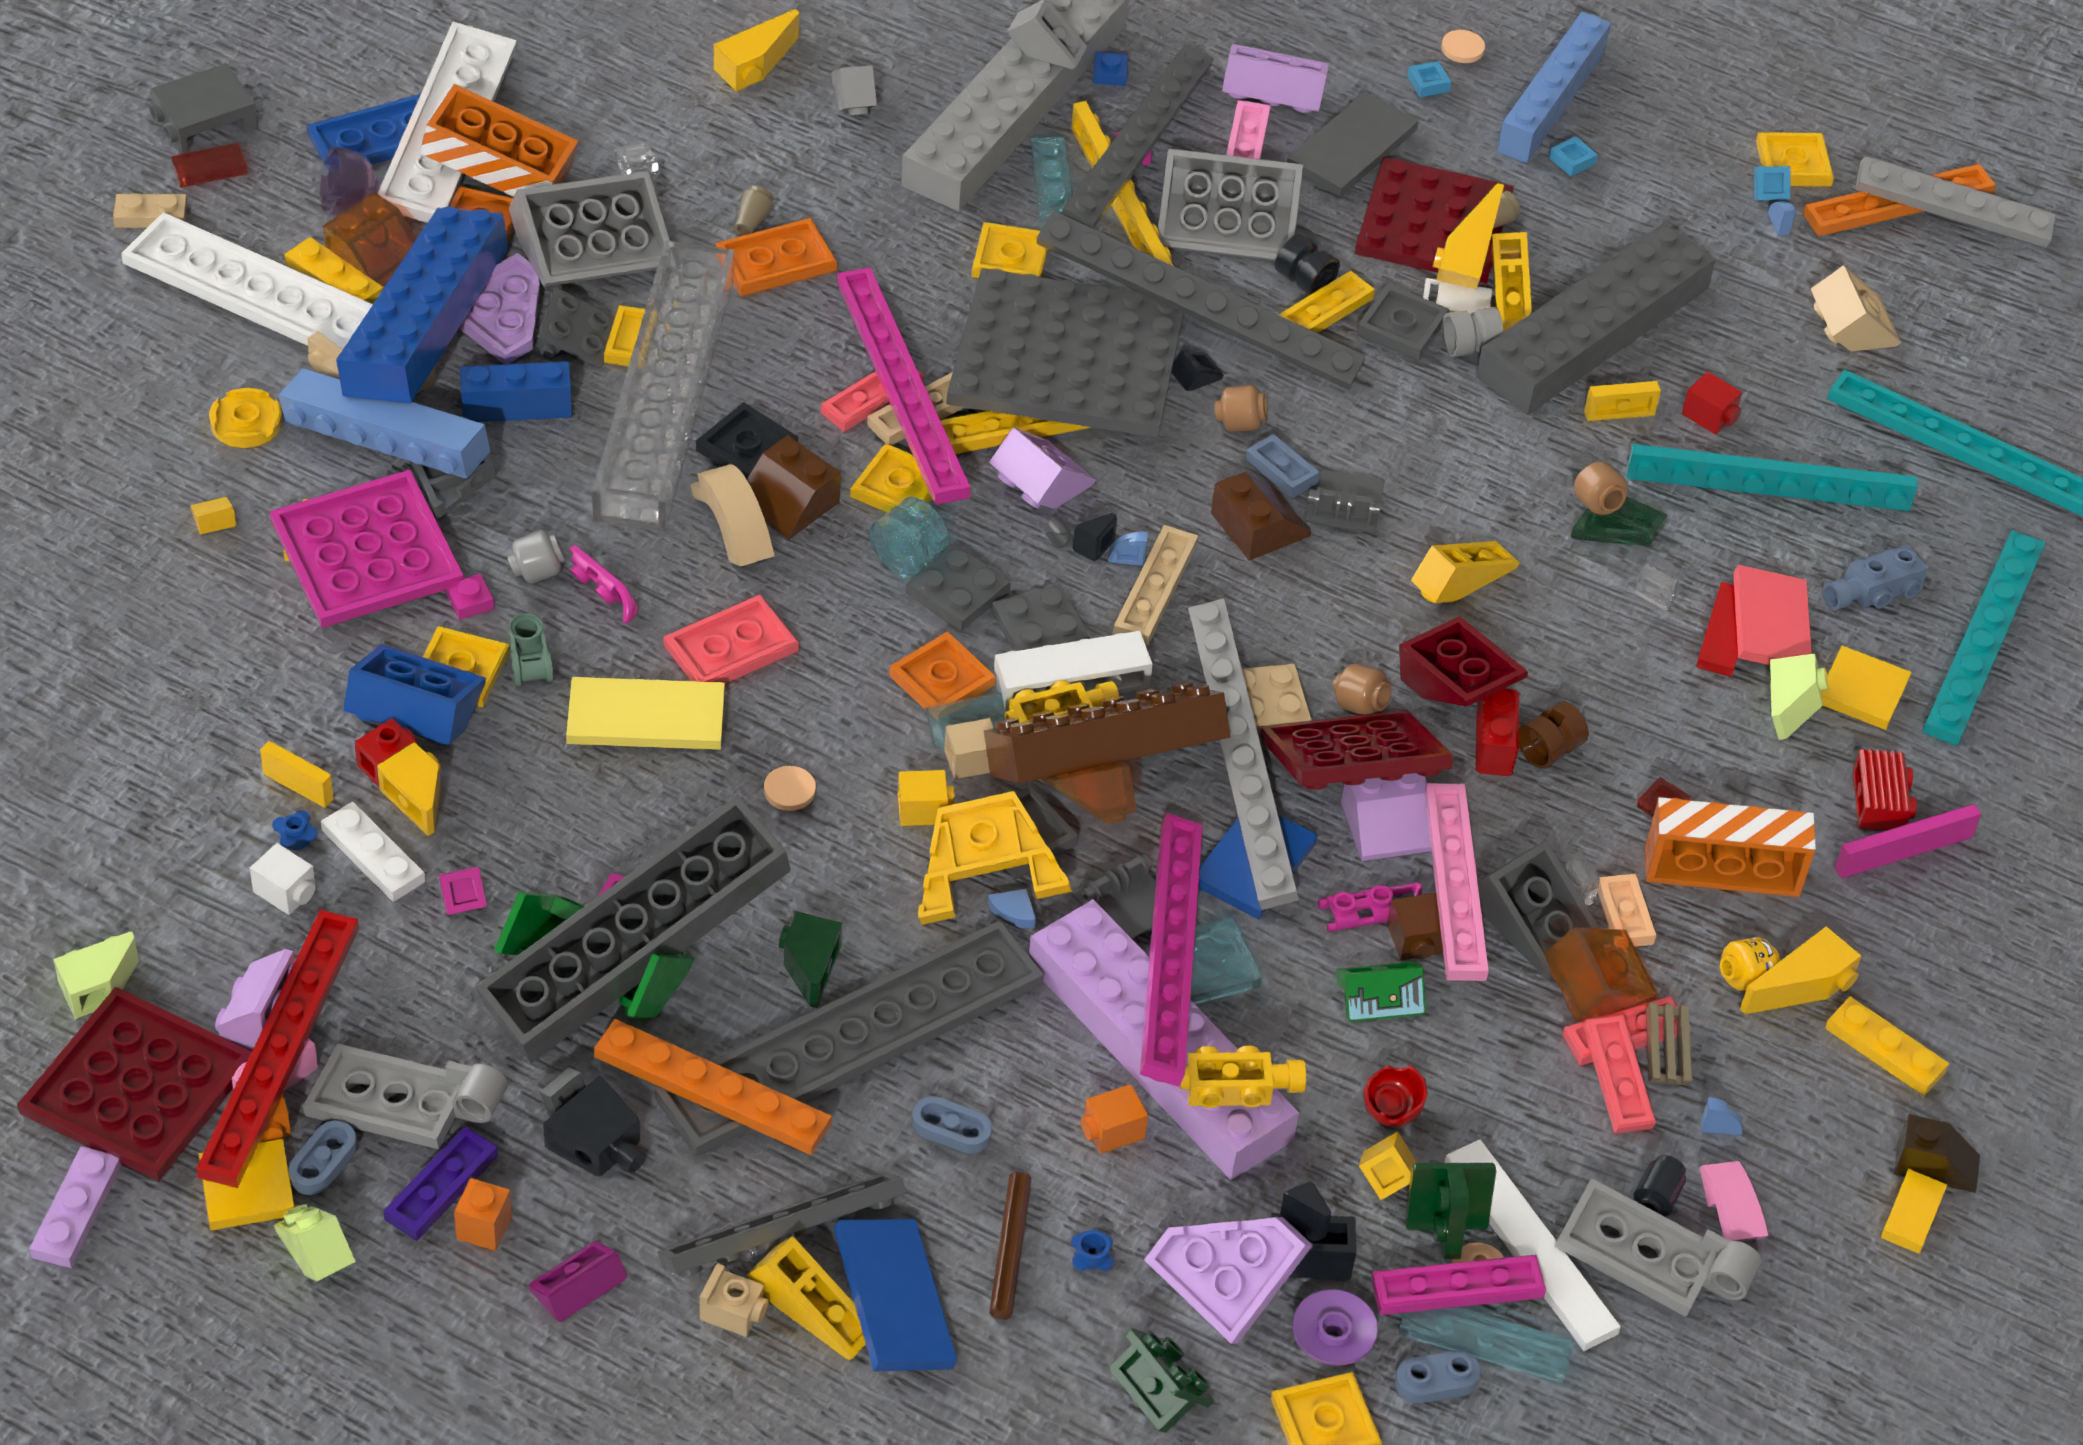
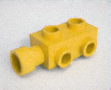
(1057, 699)
(1238, 1077)

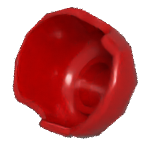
(1395, 1095)

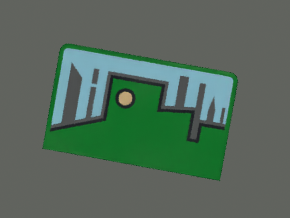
(1383, 991)

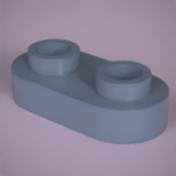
(953, 1124)
(320, 1160)
(1439, 1378)

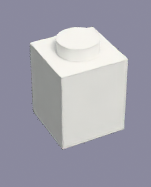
(283, 879)

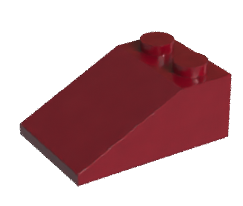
(1456, 664)

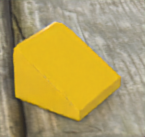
(213, 515)

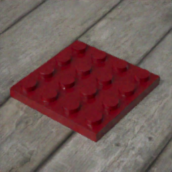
(1417, 211)
(1356, 749)
(135, 1083)

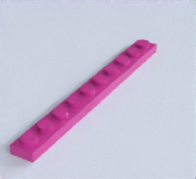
(903, 387)
(1171, 951)

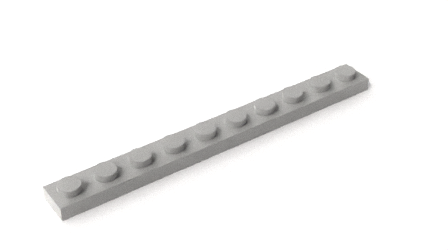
(1244, 758)

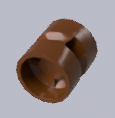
(1552, 734)

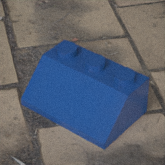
(516, 391)
(414, 692)

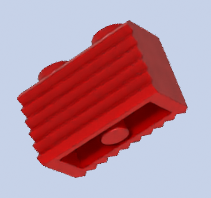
(1497, 733)
(1883, 790)

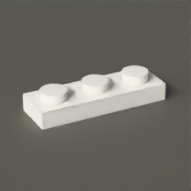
(372, 851)

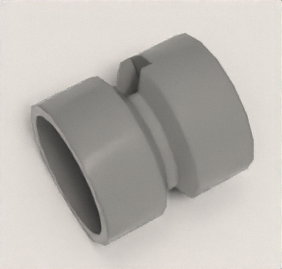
(1471, 332)

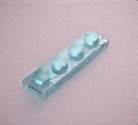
(1050, 175)

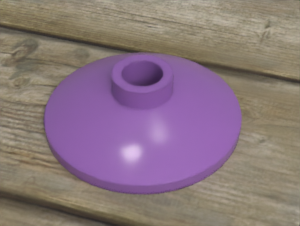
(1337, 1313)

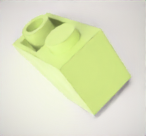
(94, 971)
(314, 1241)

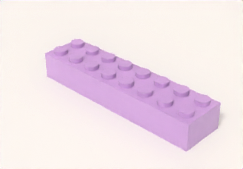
(1105, 985)

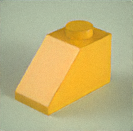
(413, 785)

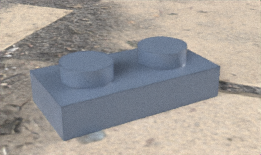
(1283, 466)

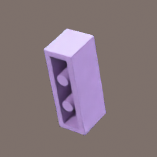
(1275, 78)

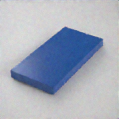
(370, 131)
(895, 1295)

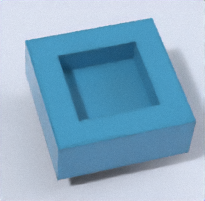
(1429, 79)
(1573, 156)
(1772, 183)

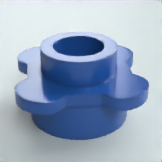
(290, 836)
(1092, 1241)

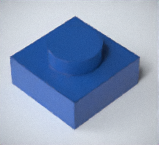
(1110, 68)

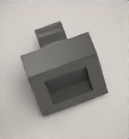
(560, 1089)

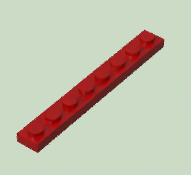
(277, 1049)

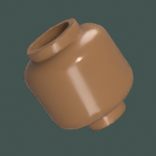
(1241, 408)
(1600, 488)
(1362, 689)

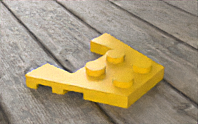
(983, 839)

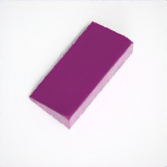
(578, 1280)

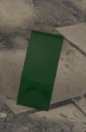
(810, 953)

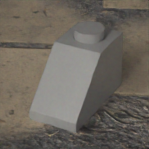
(1046, 35)
(854, 89)

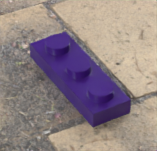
(440, 1183)

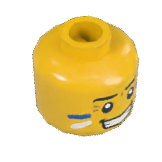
(1746, 961)

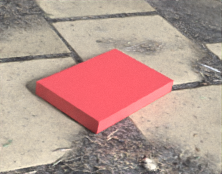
(1770, 615)
(731, 642)

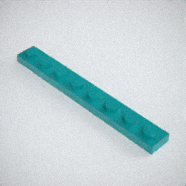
(1959, 440)
(1771, 477)
(1983, 638)

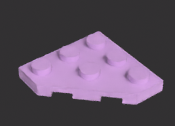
(506, 311)
(1229, 1268)

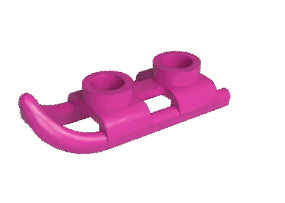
(608, 588)
(1378, 899)

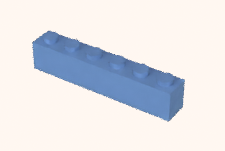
(1554, 87)
(391, 427)

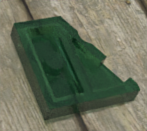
(1630, 524)

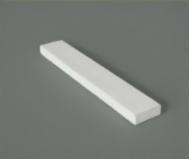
(1527, 1235)

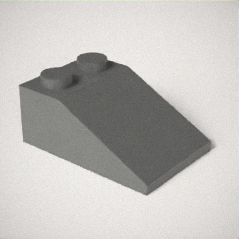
(1533, 903)

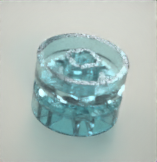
(909, 537)

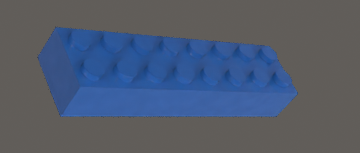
(422, 305)

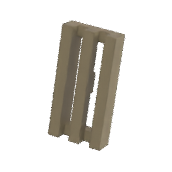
(1683, 1038)

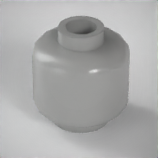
(536, 556)

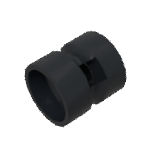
(1307, 266)

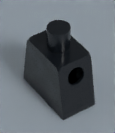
(596, 1131)

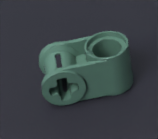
(529, 650)

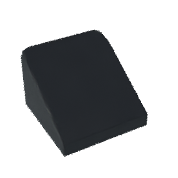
(1195, 370)
(1095, 536)
(1306, 1209)

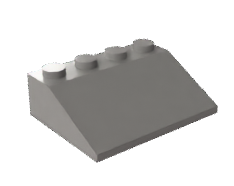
(1228, 204)
(590, 228)

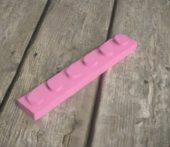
(1456, 882)

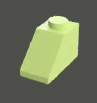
(1795, 691)

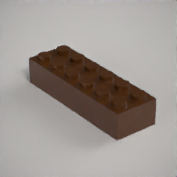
(1106, 732)

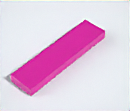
(1907, 841)
(1458, 1284)

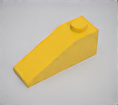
(756, 51)
(1467, 245)
(1511, 277)
(1460, 569)
(1805, 975)
(809, 1297)

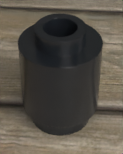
(1661, 1184)

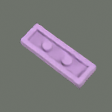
(75, 1207)

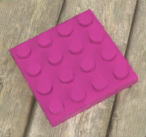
(366, 548)

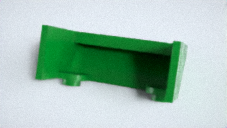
(539, 913)

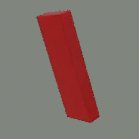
(1720, 644)

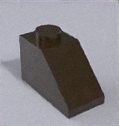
(1937, 1152)

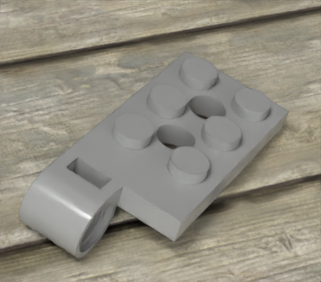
(431, 1101)
(1683, 1258)

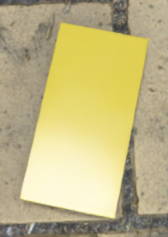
(645, 713)

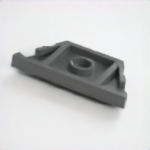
(448, 490)

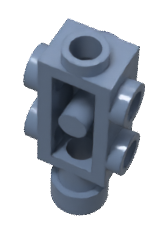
(1878, 579)

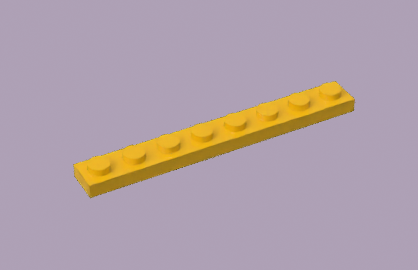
(1127, 207)

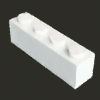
(1089, 661)

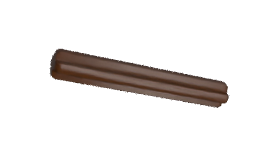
(1010, 1245)

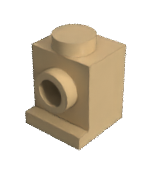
(732, 1301)

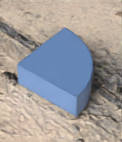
(1782, 217)
(1129, 549)
(1014, 907)
(1720, 1118)

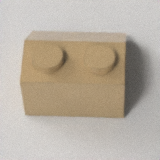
(1853, 313)

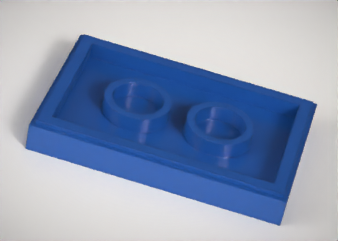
(1228, 872)

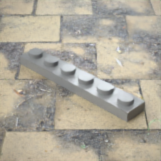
(1955, 201)

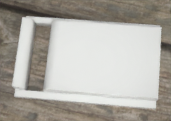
(1458, 297)

